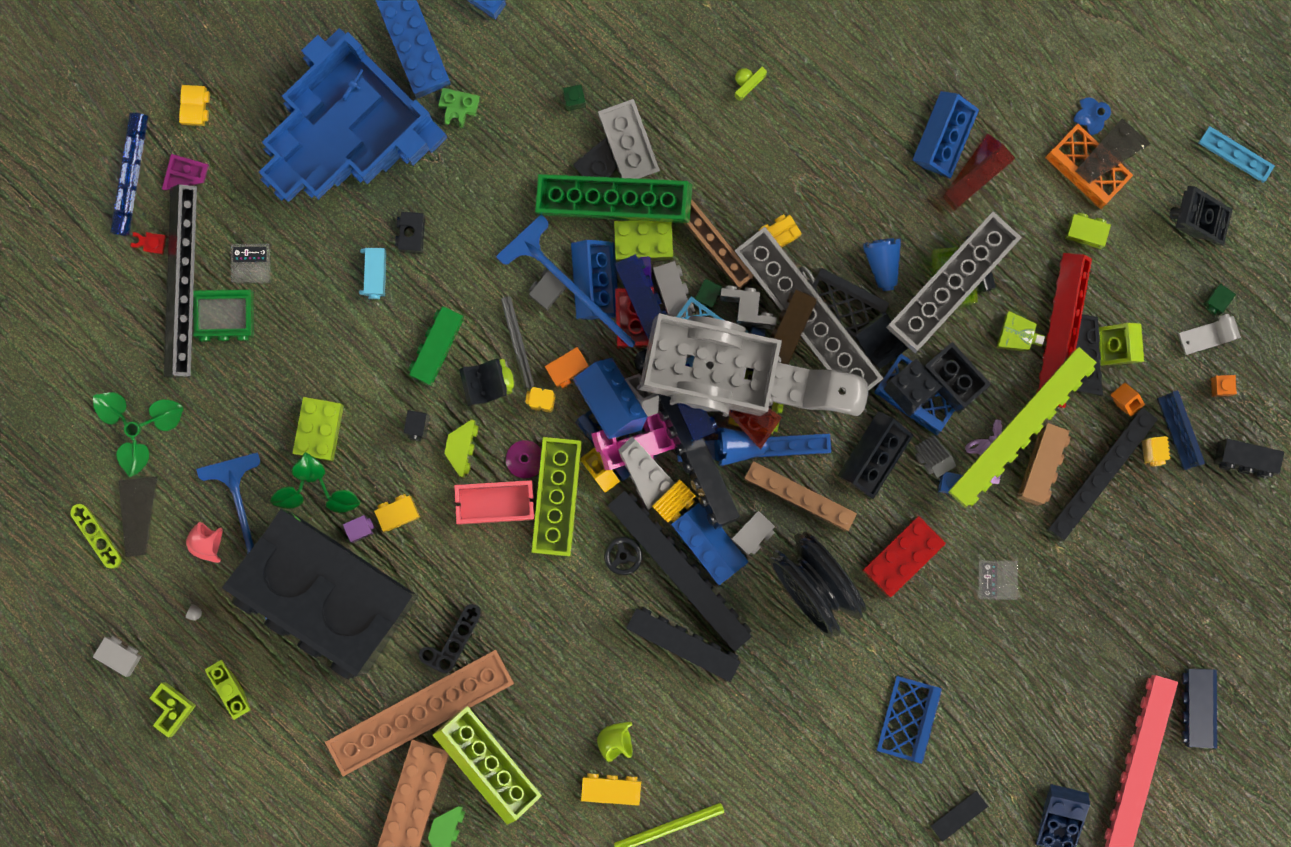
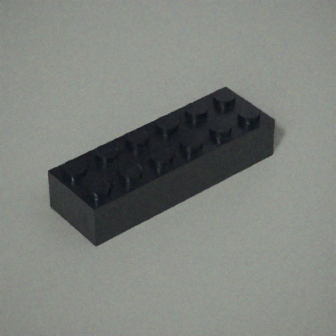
(686, 646)

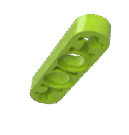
(94, 537)

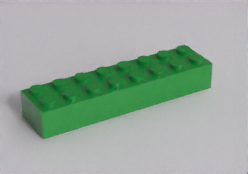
(614, 198)

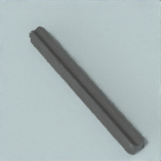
(517, 342)

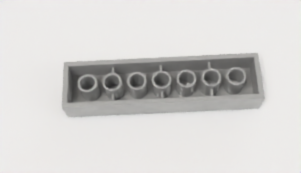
(954, 282)

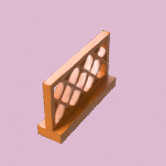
(1068, 168)

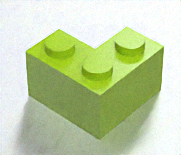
(175, 708)

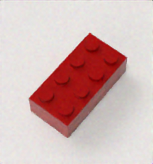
(903, 556)

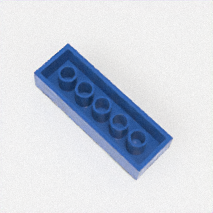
(414, 46)

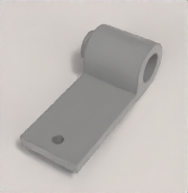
(1209, 335)

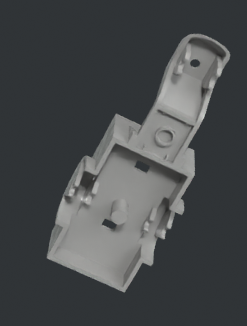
(719, 367)

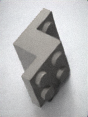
(748, 307)

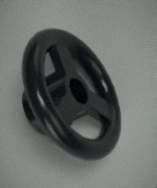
(612, 566)

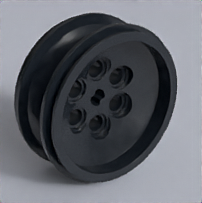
(818, 584)

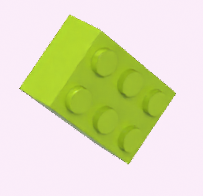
(643, 239)
(318, 428)

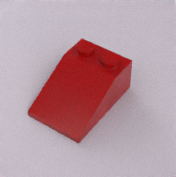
(628, 320)

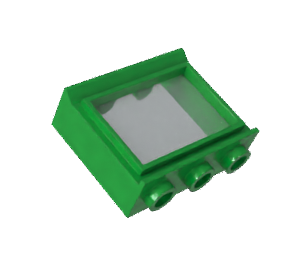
(223, 314)

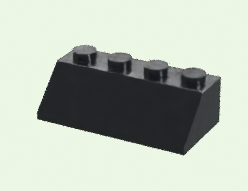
(875, 454)

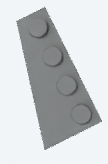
(645, 473)

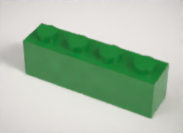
(436, 346)

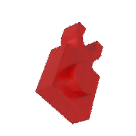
(152, 242)

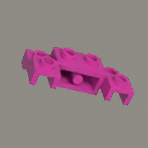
(653, 440)

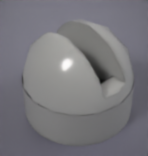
(193, 613)

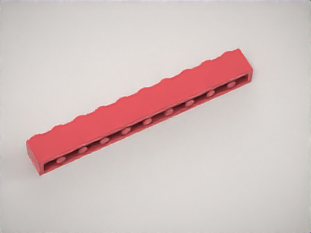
(1141, 762)

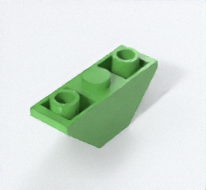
(444, 827)

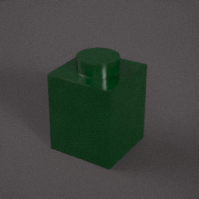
(574, 97)
(708, 294)
(1219, 299)

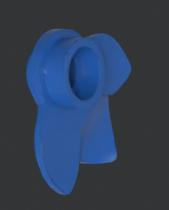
(1090, 117)

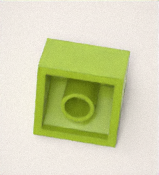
(1121, 344)

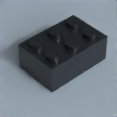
(958, 376)
(1248, 458)

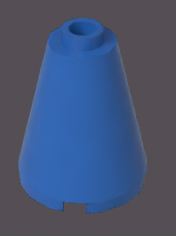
(884, 261)
(735, 446)

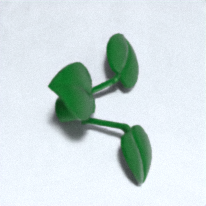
(130, 456)
(311, 469)

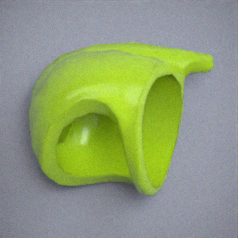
(615, 741)

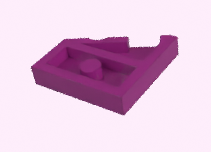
(184, 172)

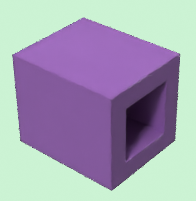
(359, 528)

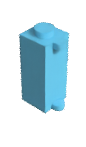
(374, 272)

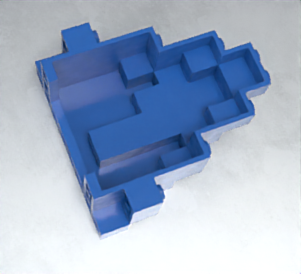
(337, 137)

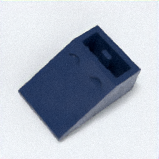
(1063, 817)

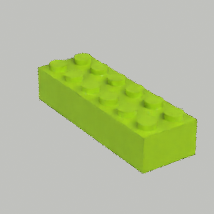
(556, 496)
(487, 765)

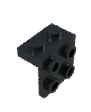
(879, 342)
(483, 382)

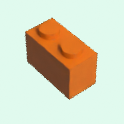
(566, 367)

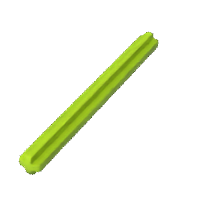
(672, 826)

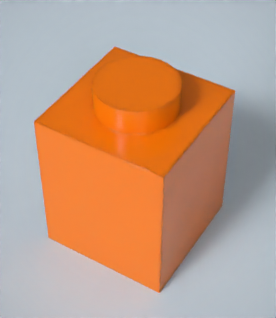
(1223, 385)
(1127, 399)

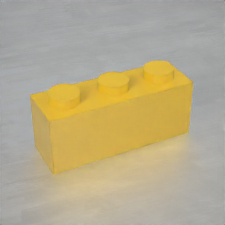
(611, 789)

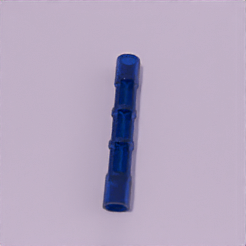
(129, 174)

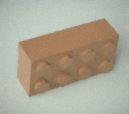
(1043, 464)

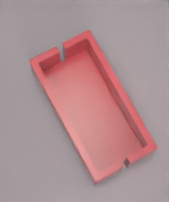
(494, 502)

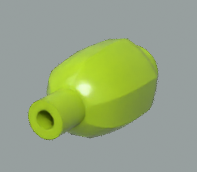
(508, 377)

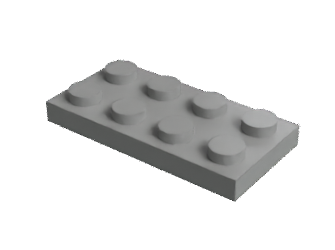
(628, 140)

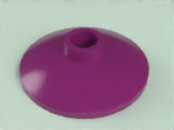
(524, 469)

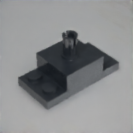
(1202, 216)

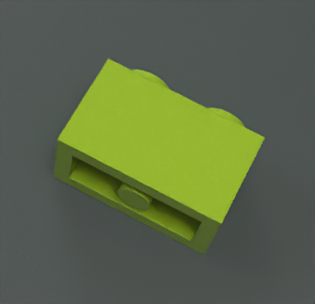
(1088, 231)

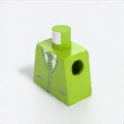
(1018, 334)

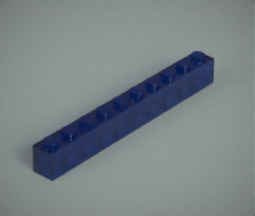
(647, 308)

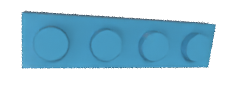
(1236, 154)

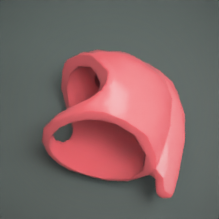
(204, 542)

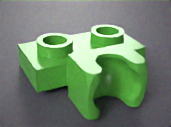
(458, 105)

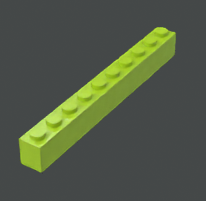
(1019, 430)

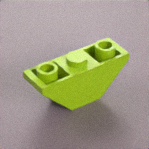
(460, 446)
(228, 689)

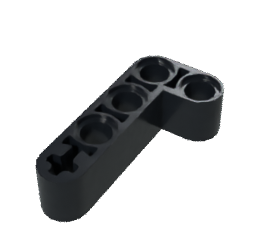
(455, 636)

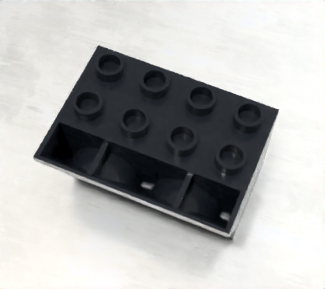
(320, 595)

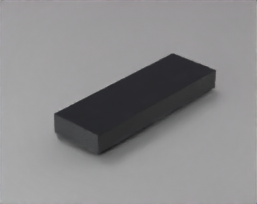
(959, 816)

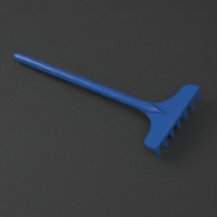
(528, 244)
(231, 473)

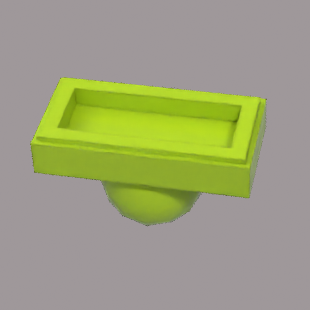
(748, 81)

